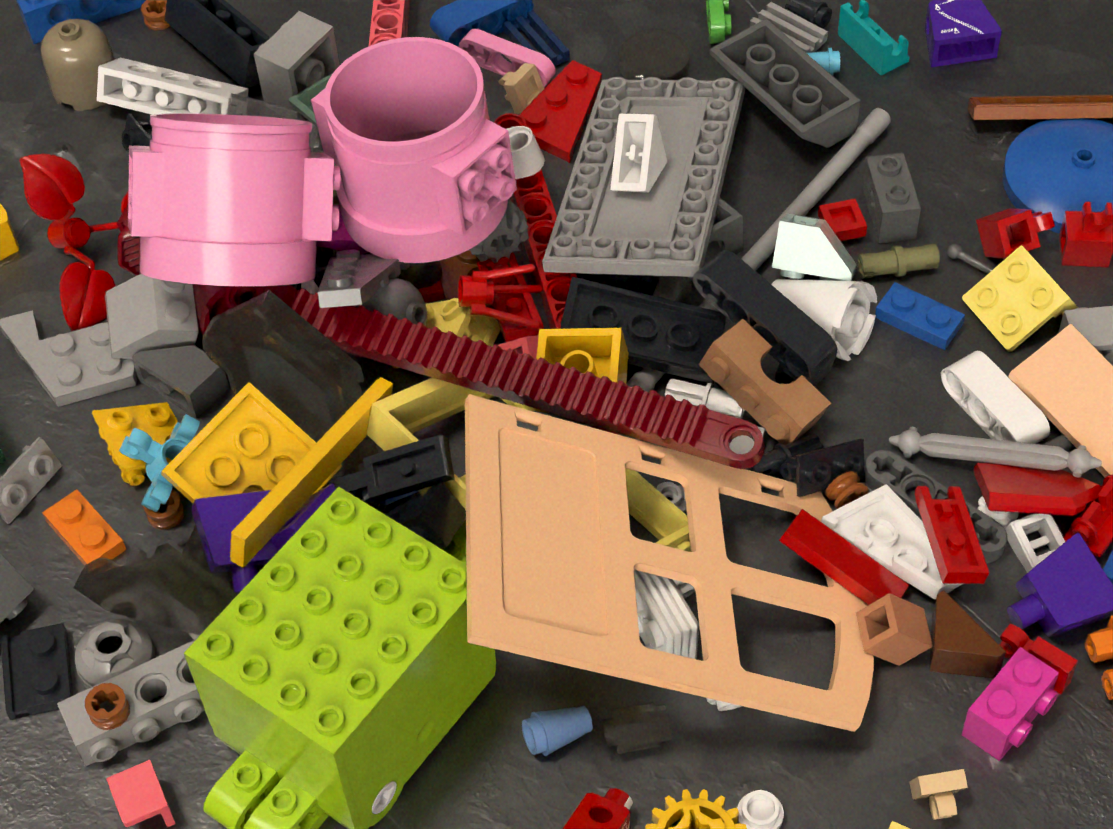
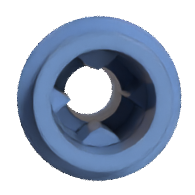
(555, 728)

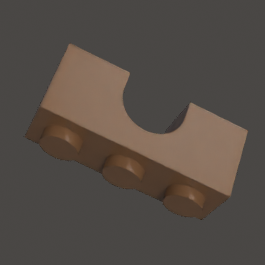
(781, 409)

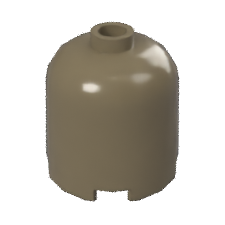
(71, 61)

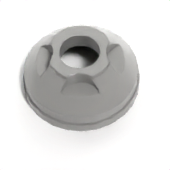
(97, 667)

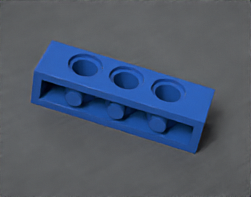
(43, 14)

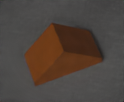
(961, 643)

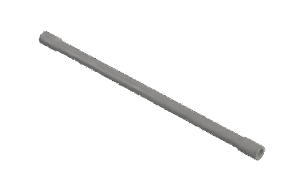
(864, 135)

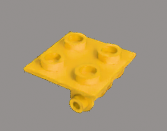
(119, 422)

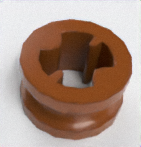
(150, 12)
(846, 489)
(168, 519)
(112, 694)

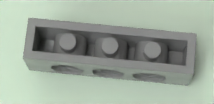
(162, 676)

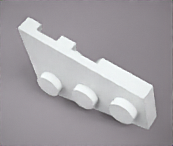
(892, 536)

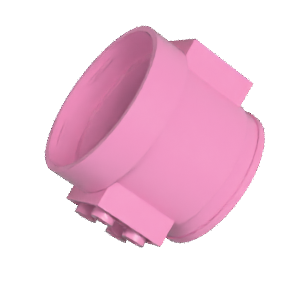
(415, 150)
(230, 200)

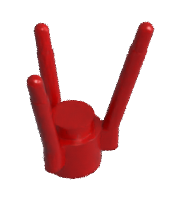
(479, 290)

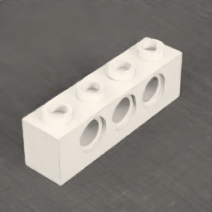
(161, 90)

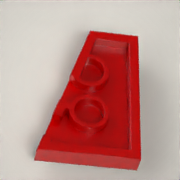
(562, 108)

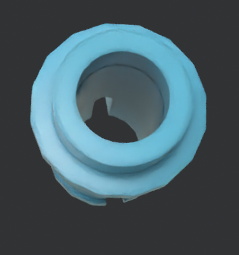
(828, 60)

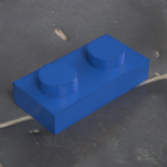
(919, 316)

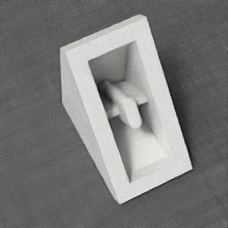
(637, 153)

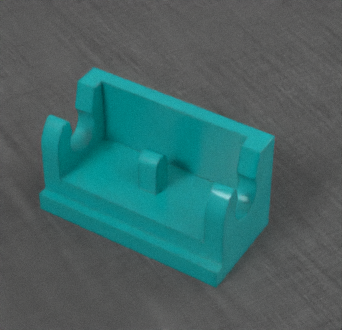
(870, 39)

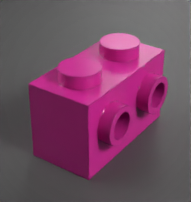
(1010, 704)

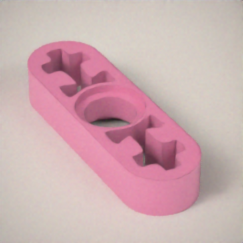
(487, 52)

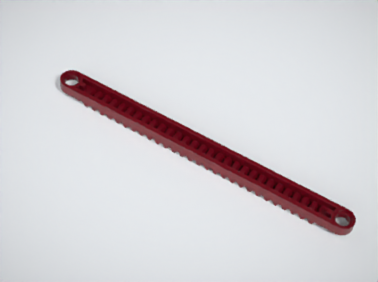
(524, 379)

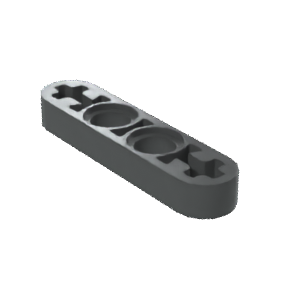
(913, 477)

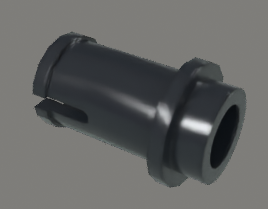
(812, 11)

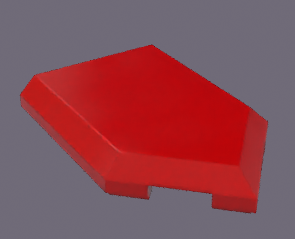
(1034, 489)

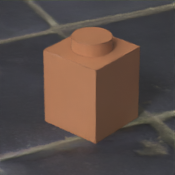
(894, 629)

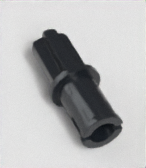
(772, 460)

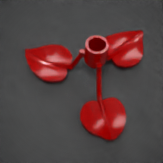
(50, 190)

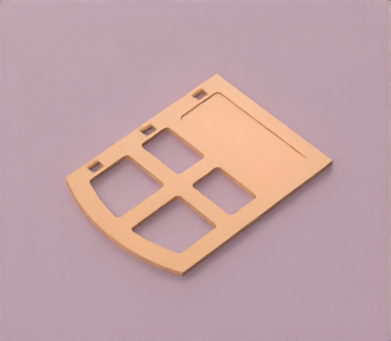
(559, 562)

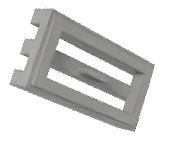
(793, 27)

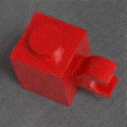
(1011, 228)
(1087, 237)

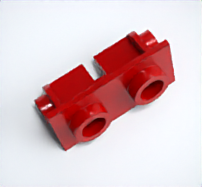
(1096, 521)

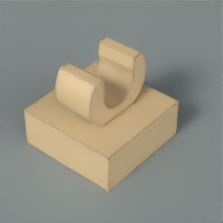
(522, 86)
(940, 790)

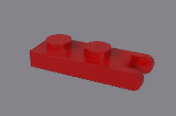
(952, 537)

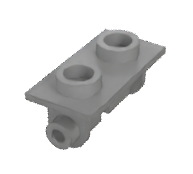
(26, 478)

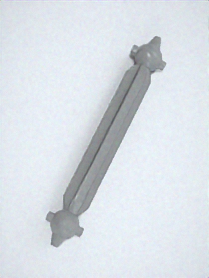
(995, 451)

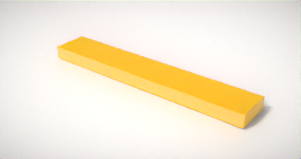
(305, 477)

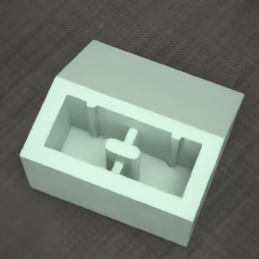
(811, 248)

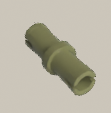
(898, 260)

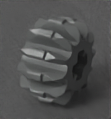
(505, 238)

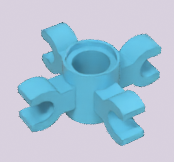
(142, 447)

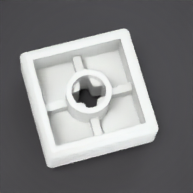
(664, 616)

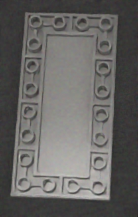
(671, 224)

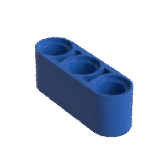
(459, 17)

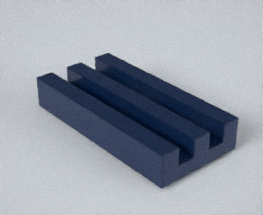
(541, 36)

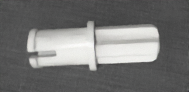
(712, 398)

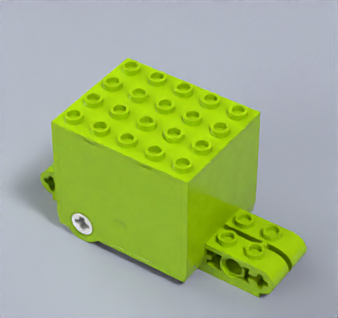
(337, 671)

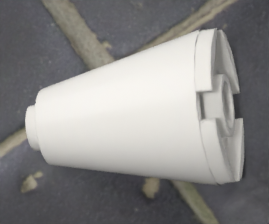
(837, 307)

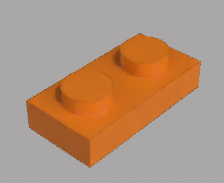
(83, 529)

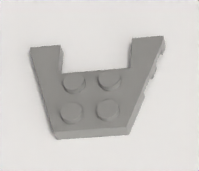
(72, 363)

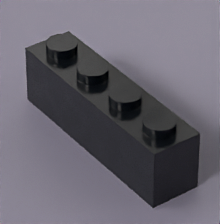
(220, 35)

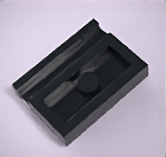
(36, 670)

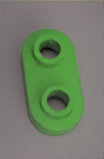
(718, 23)

